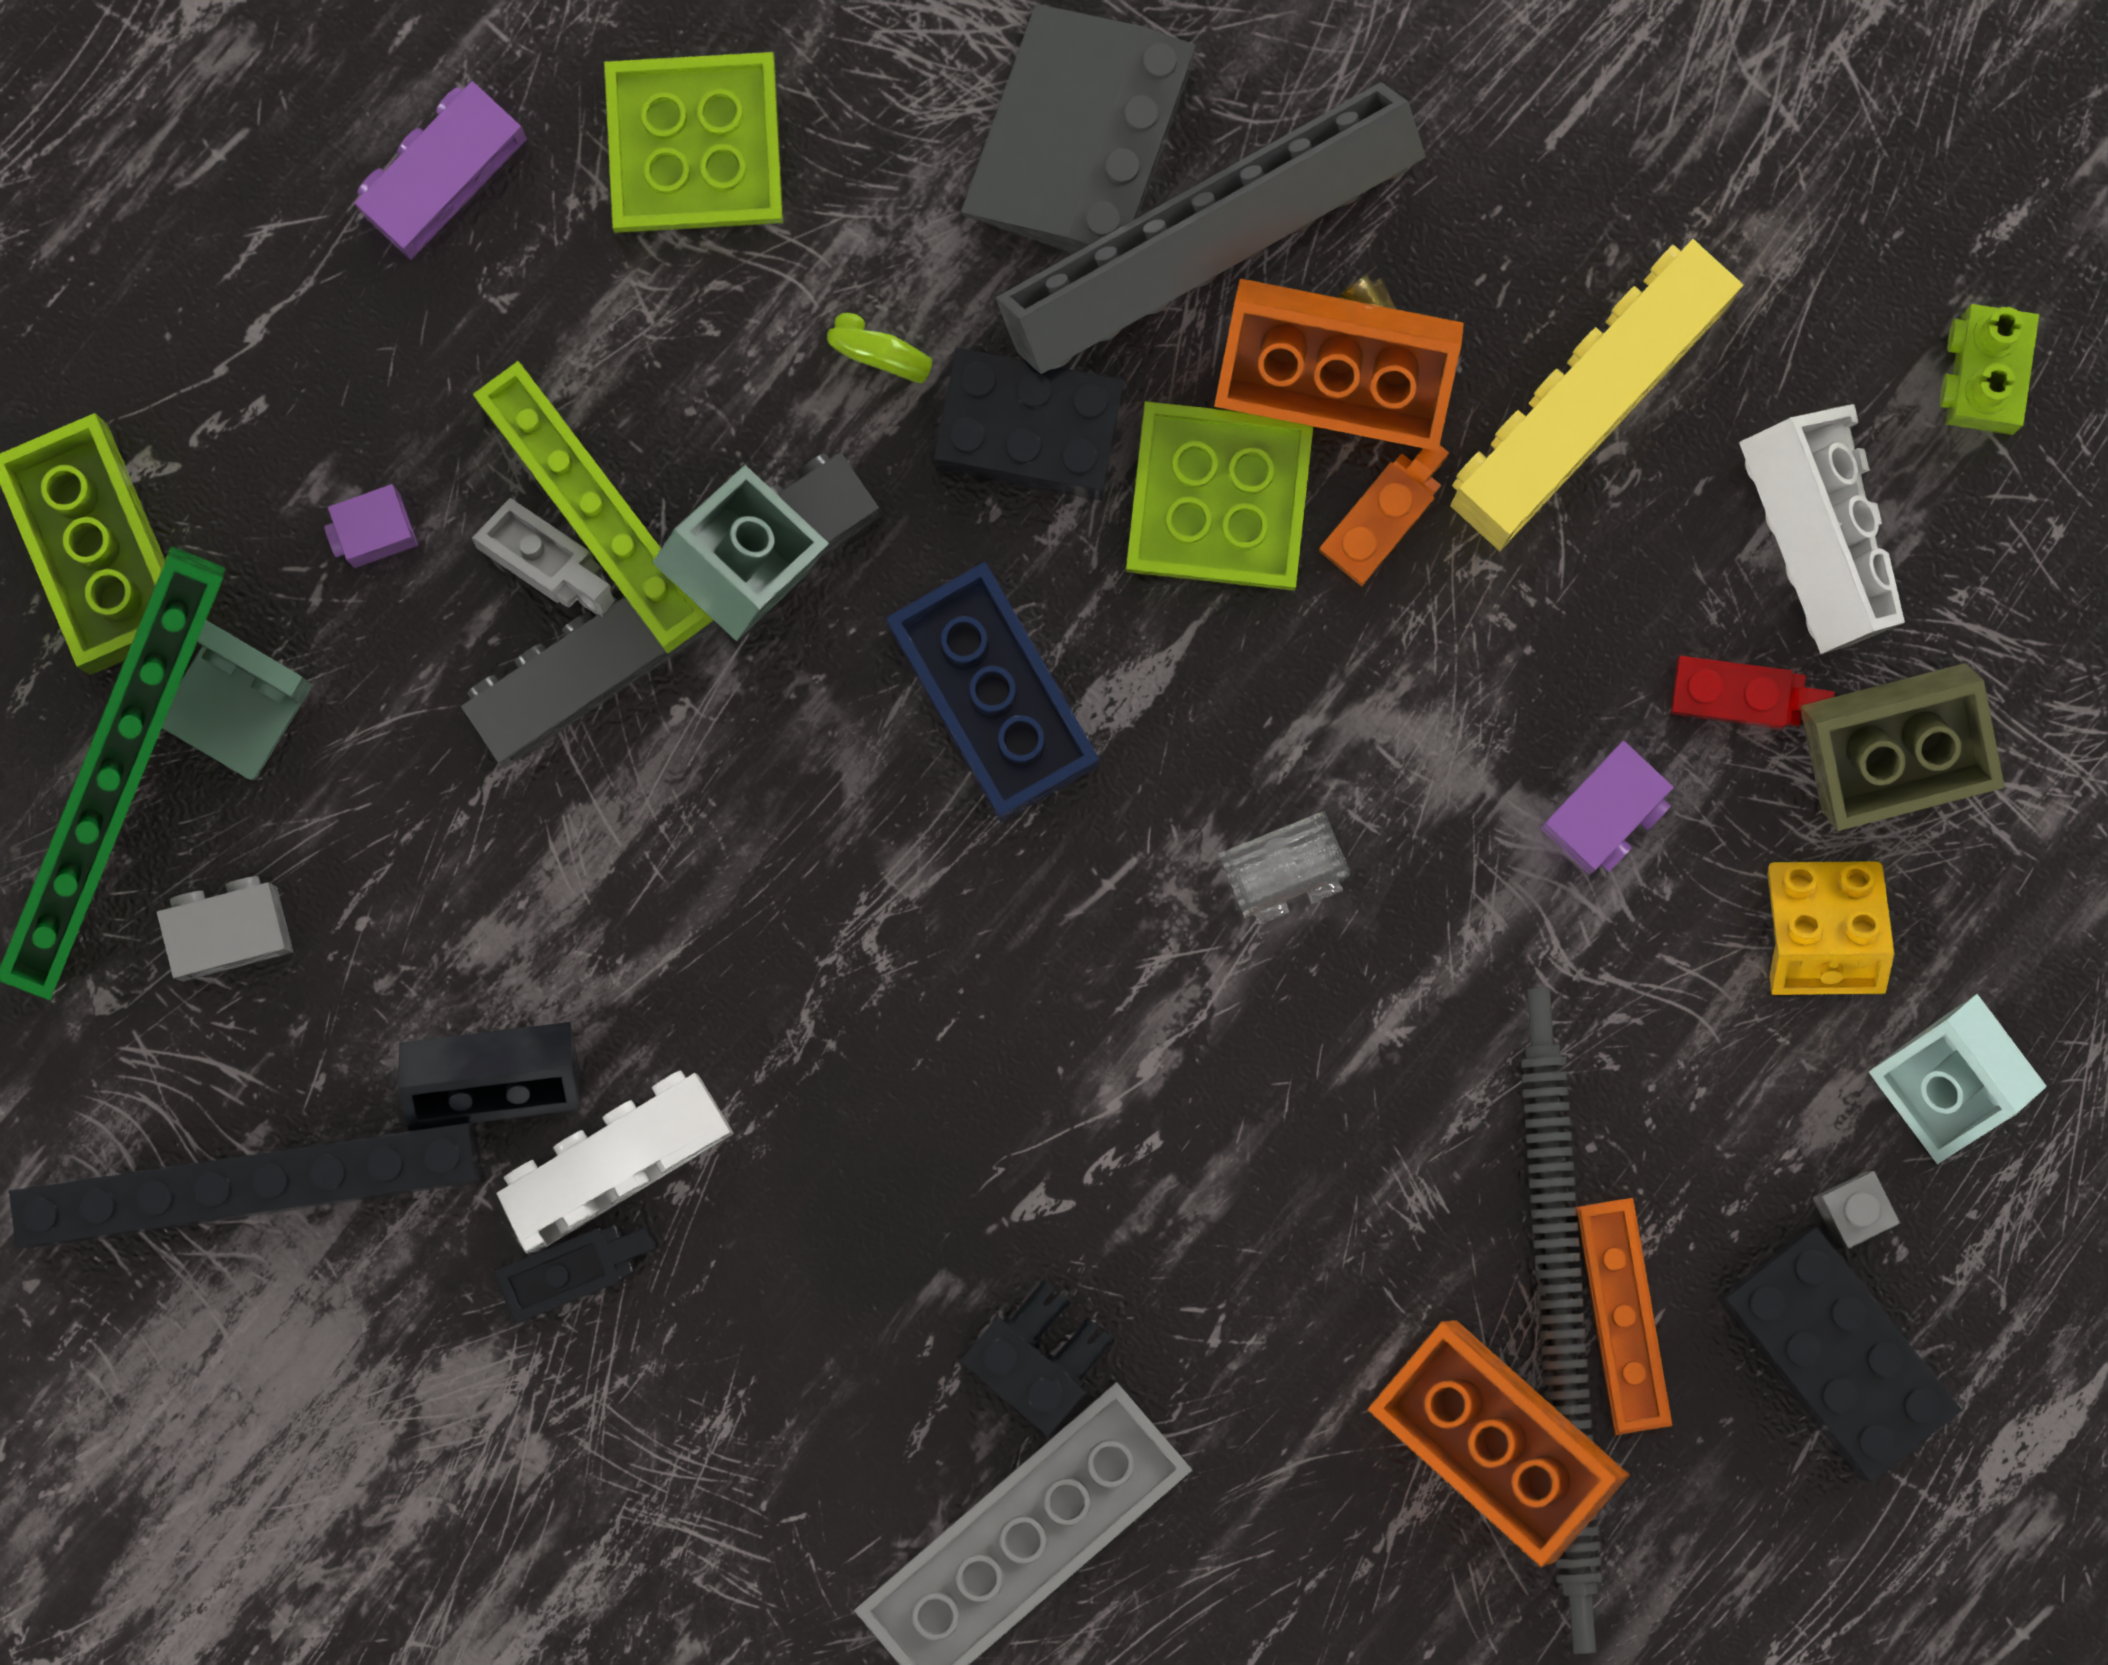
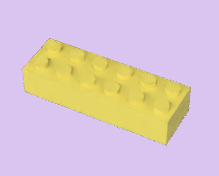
(1603, 386)

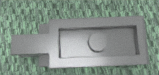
(544, 558)

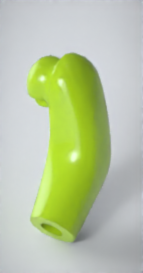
(878, 349)

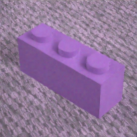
(439, 168)

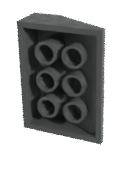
(1078, 128)

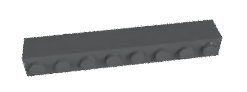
(1211, 228)
(615, 650)

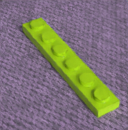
(590, 504)

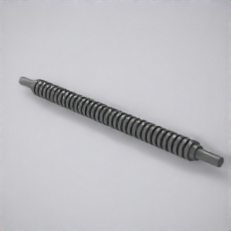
(1543, 1057)

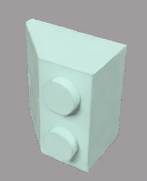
(1958, 1079)

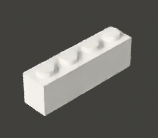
(1825, 525)
(612, 1163)

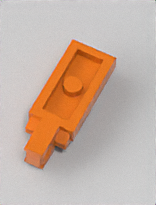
(1384, 514)

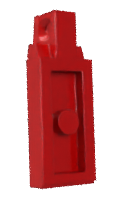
(1741, 693)

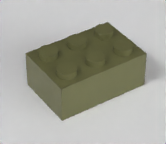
(1902, 746)

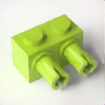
(1990, 368)

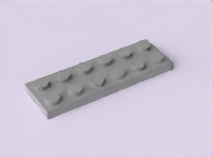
(1025, 1536)

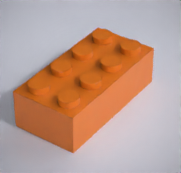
(1339, 364)
(1498, 1442)

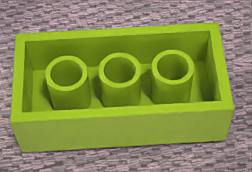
(84, 536)

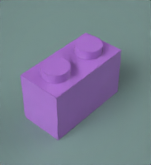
(1608, 808)

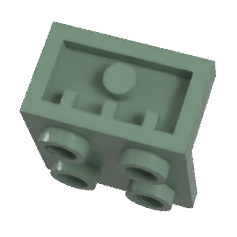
(235, 702)

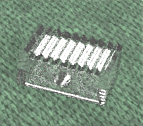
(1284, 867)

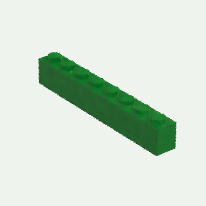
(110, 772)

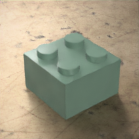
(740, 552)

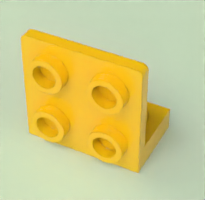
(1830, 928)

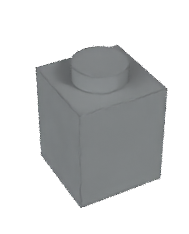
(1856, 1210)

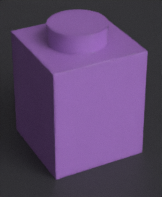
(370, 527)

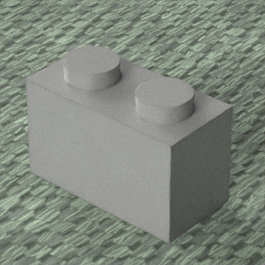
(224, 929)

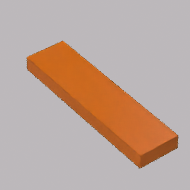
(1623, 1316)

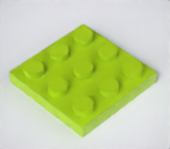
(693, 142)
(1219, 496)

